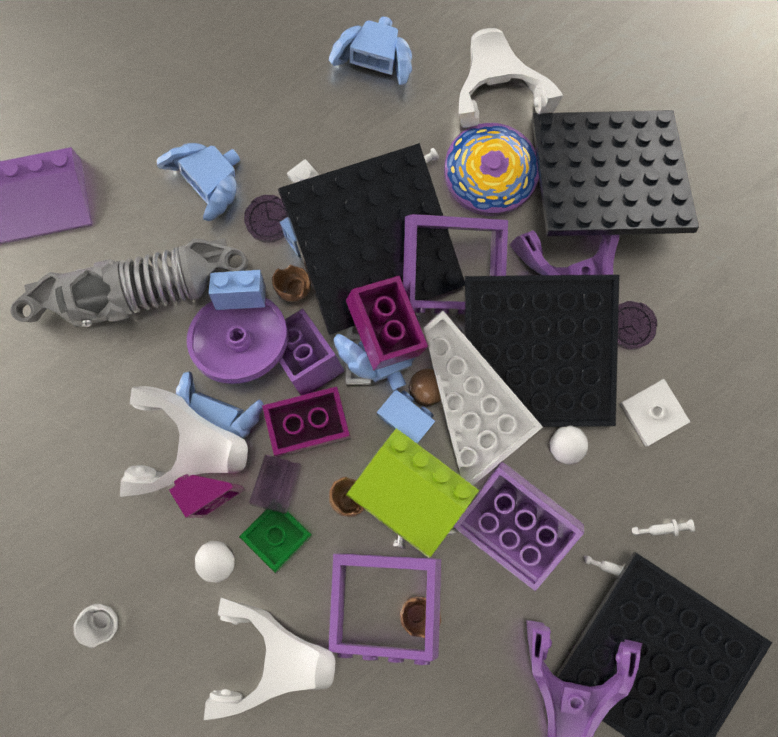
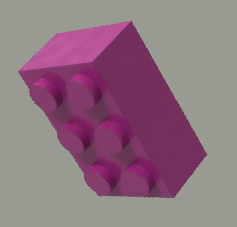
(386, 322)
(306, 422)

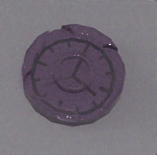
(264, 218)
(635, 325)

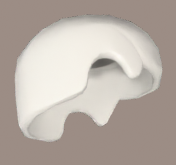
(568, 444)
(214, 561)
(95, 625)

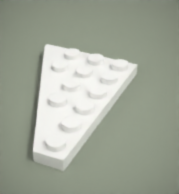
(479, 407)

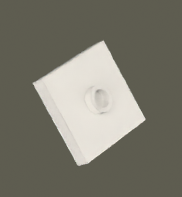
(655, 412)

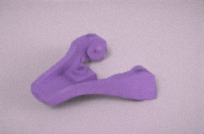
(530, 251)
(572, 707)

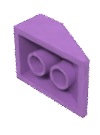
(308, 356)

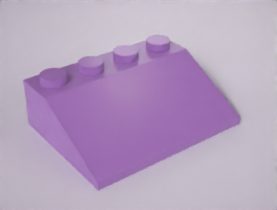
(42, 195)
(519, 526)

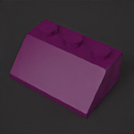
(201, 495)

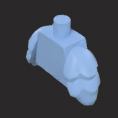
(375, 48)
(206, 172)
(359, 363)
(219, 412)

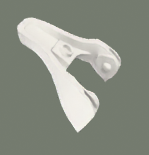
(496, 63)
(200, 447)
(288, 664)

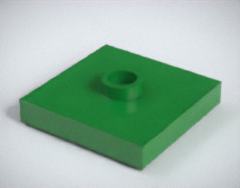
(275, 538)

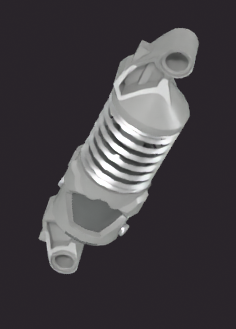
(123, 287)

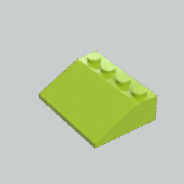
(412, 493)

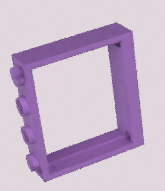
(498, 253)
(371, 652)

